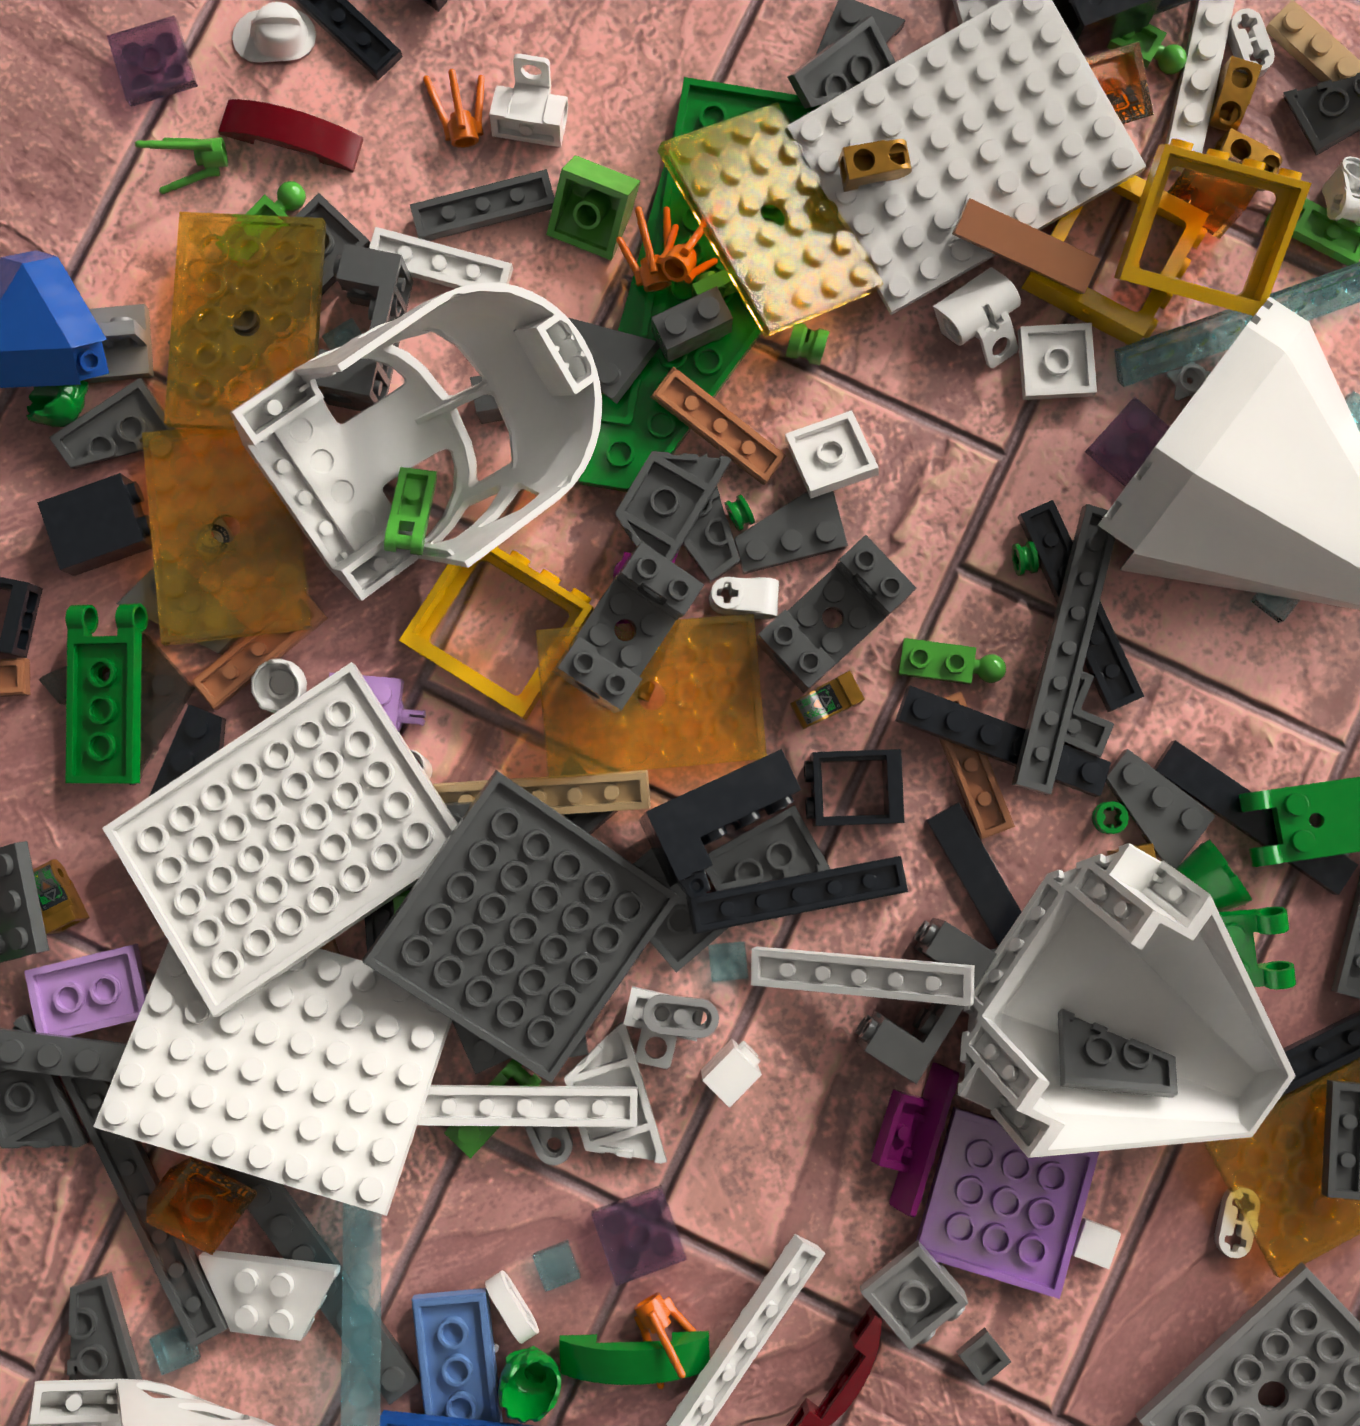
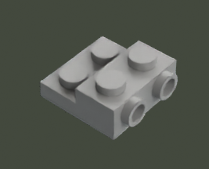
(915, 1295)

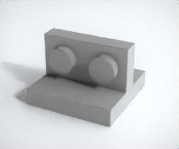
(127, 343)

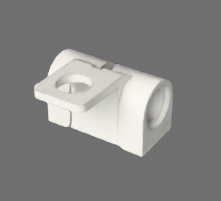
(529, 108)
(981, 312)
(634, 1018)

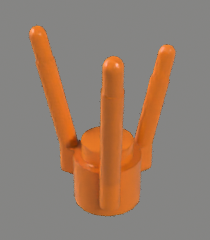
(462, 127)
(679, 260)
(650, 272)
(653, 1316)

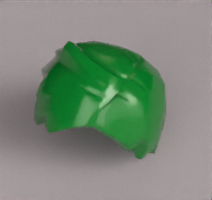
(56, 404)
(529, 1385)

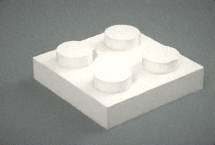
(1057, 361)
(831, 454)

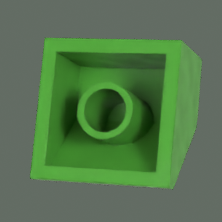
(592, 206)

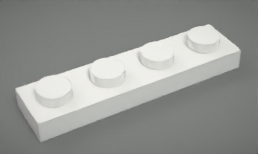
(440, 262)

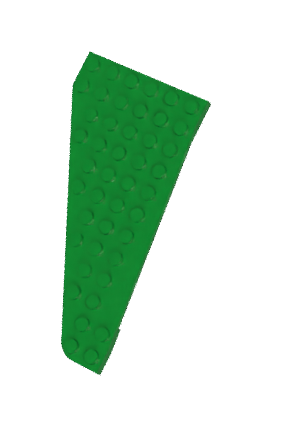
(637, 421)

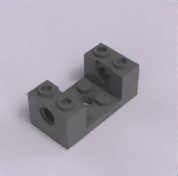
(385, 286)
(860, 587)
(648, 595)
(909, 1052)

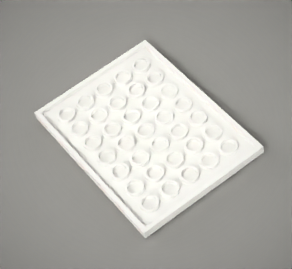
(986, 116)
(283, 838)
(291, 1085)

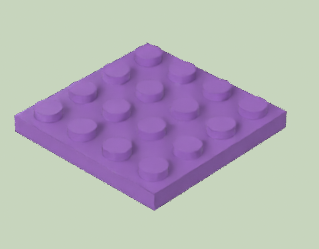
(1002, 1210)

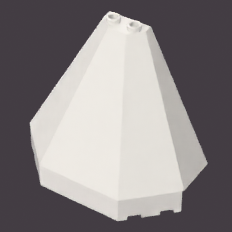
(1254, 476)
(1152, 963)

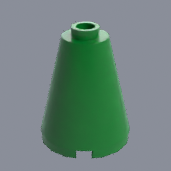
(1211, 872)

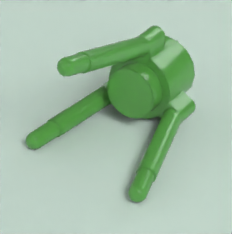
(207, 152)

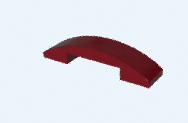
(291, 130)
(866, 1340)

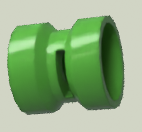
(807, 343)

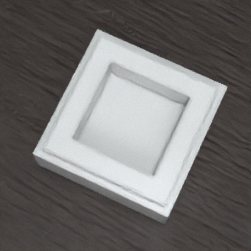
(1096, 1243)

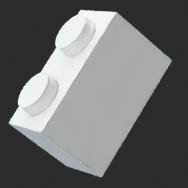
(732, 1071)

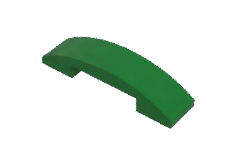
(631, 1361)

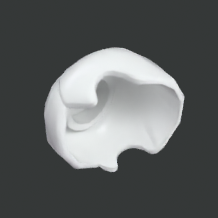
(277, 684)

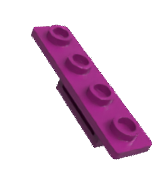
(912, 1136)

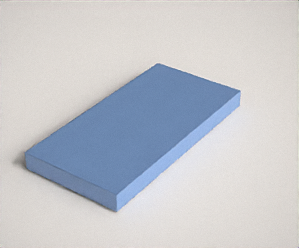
(457, 1354)

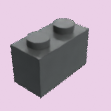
(692, 324)

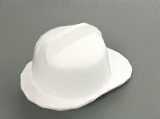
(274, 34)

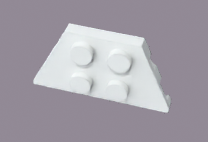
(616, 1064)
(267, 1292)

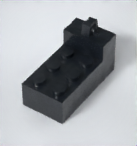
(701, 816)

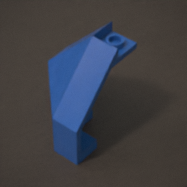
(45, 325)

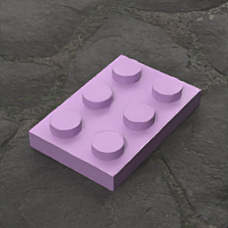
(87, 992)

